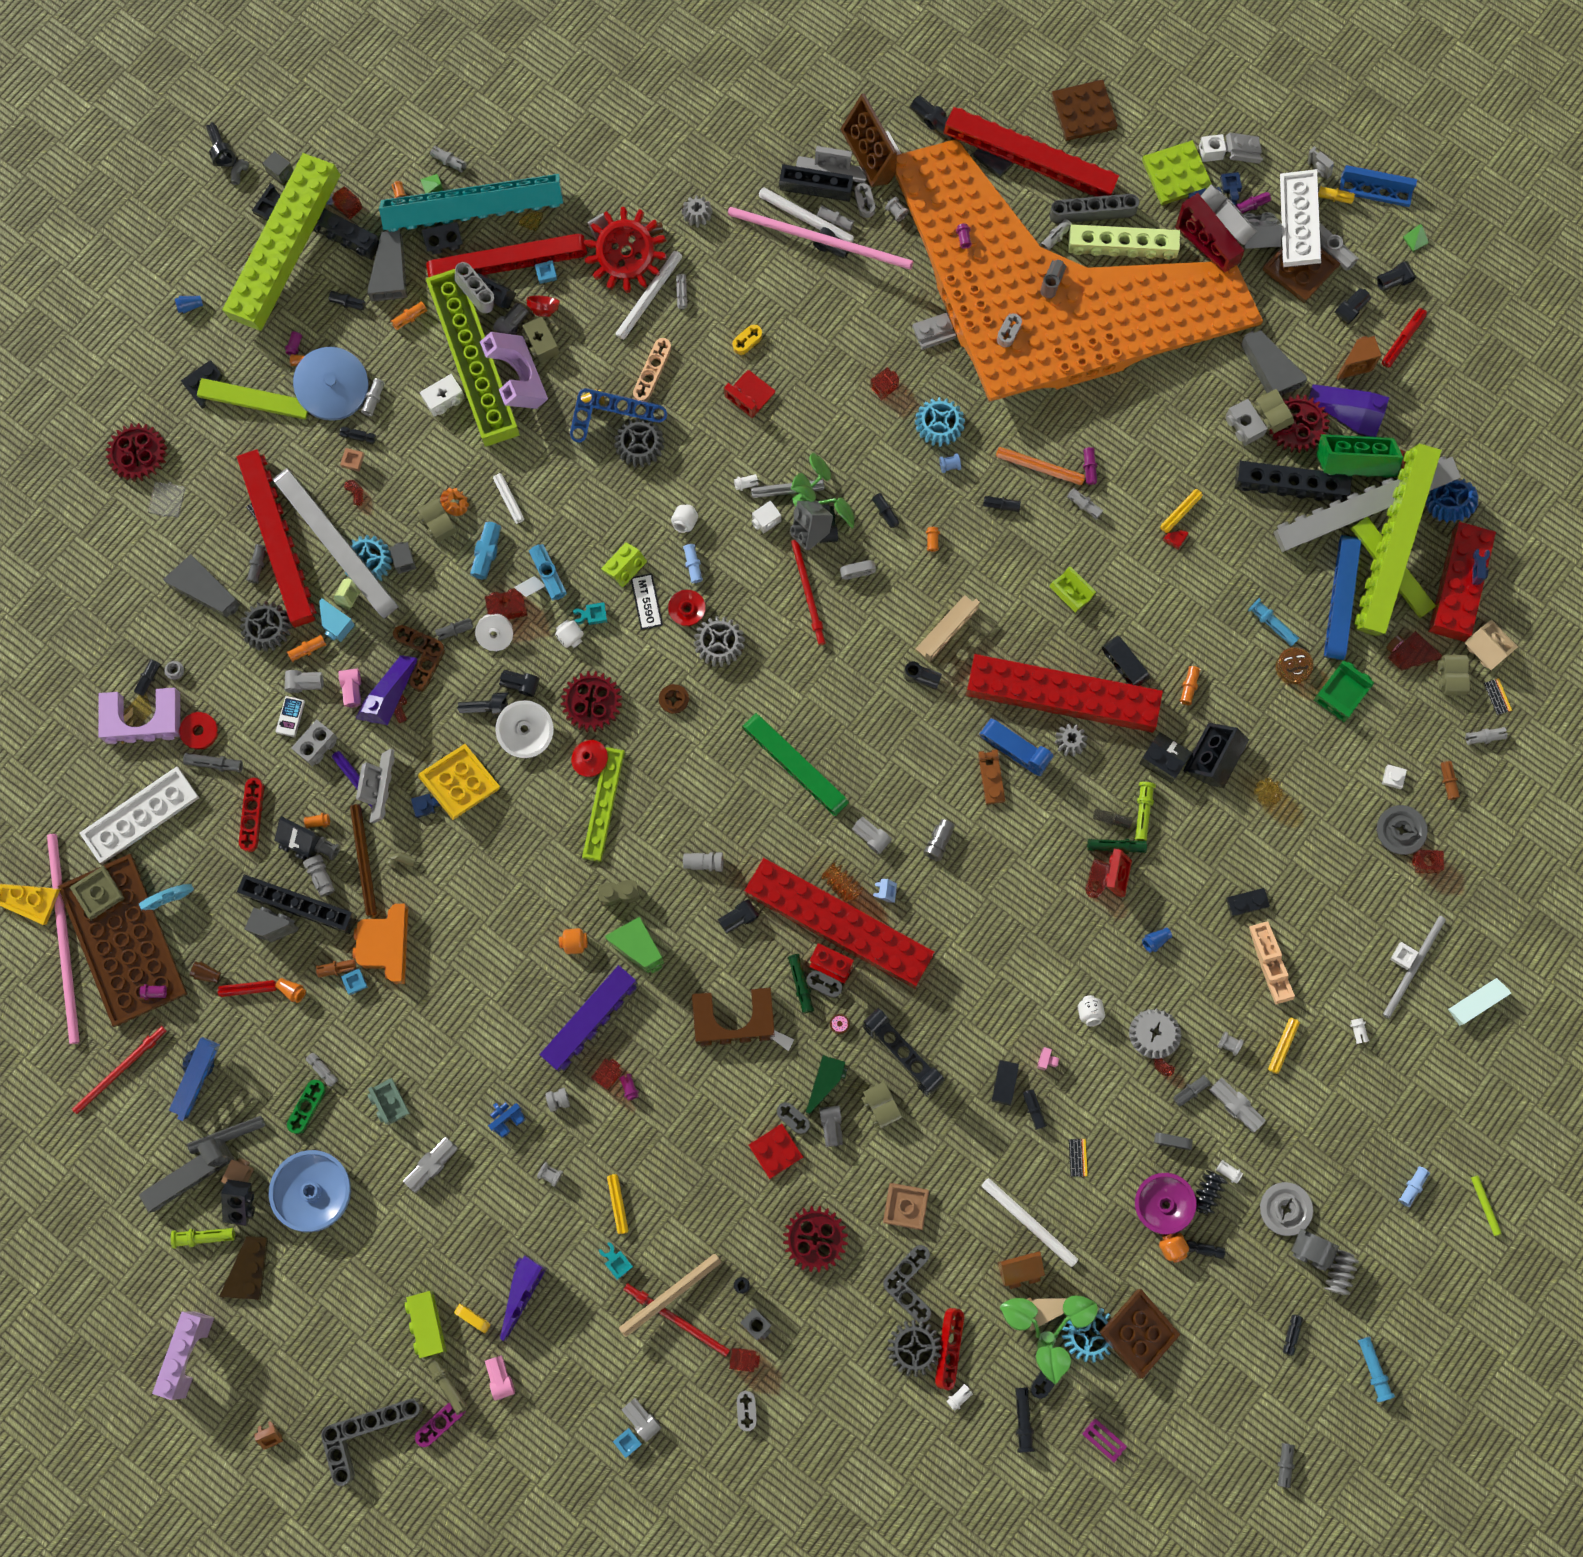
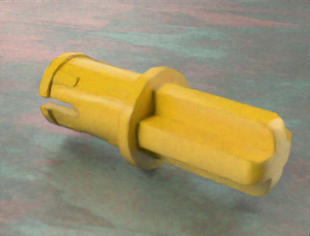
(1336, 195)

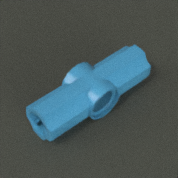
(485, 550)
(552, 581)

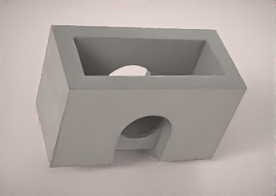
(1246, 413)

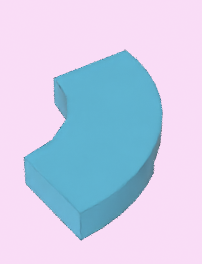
(166, 896)

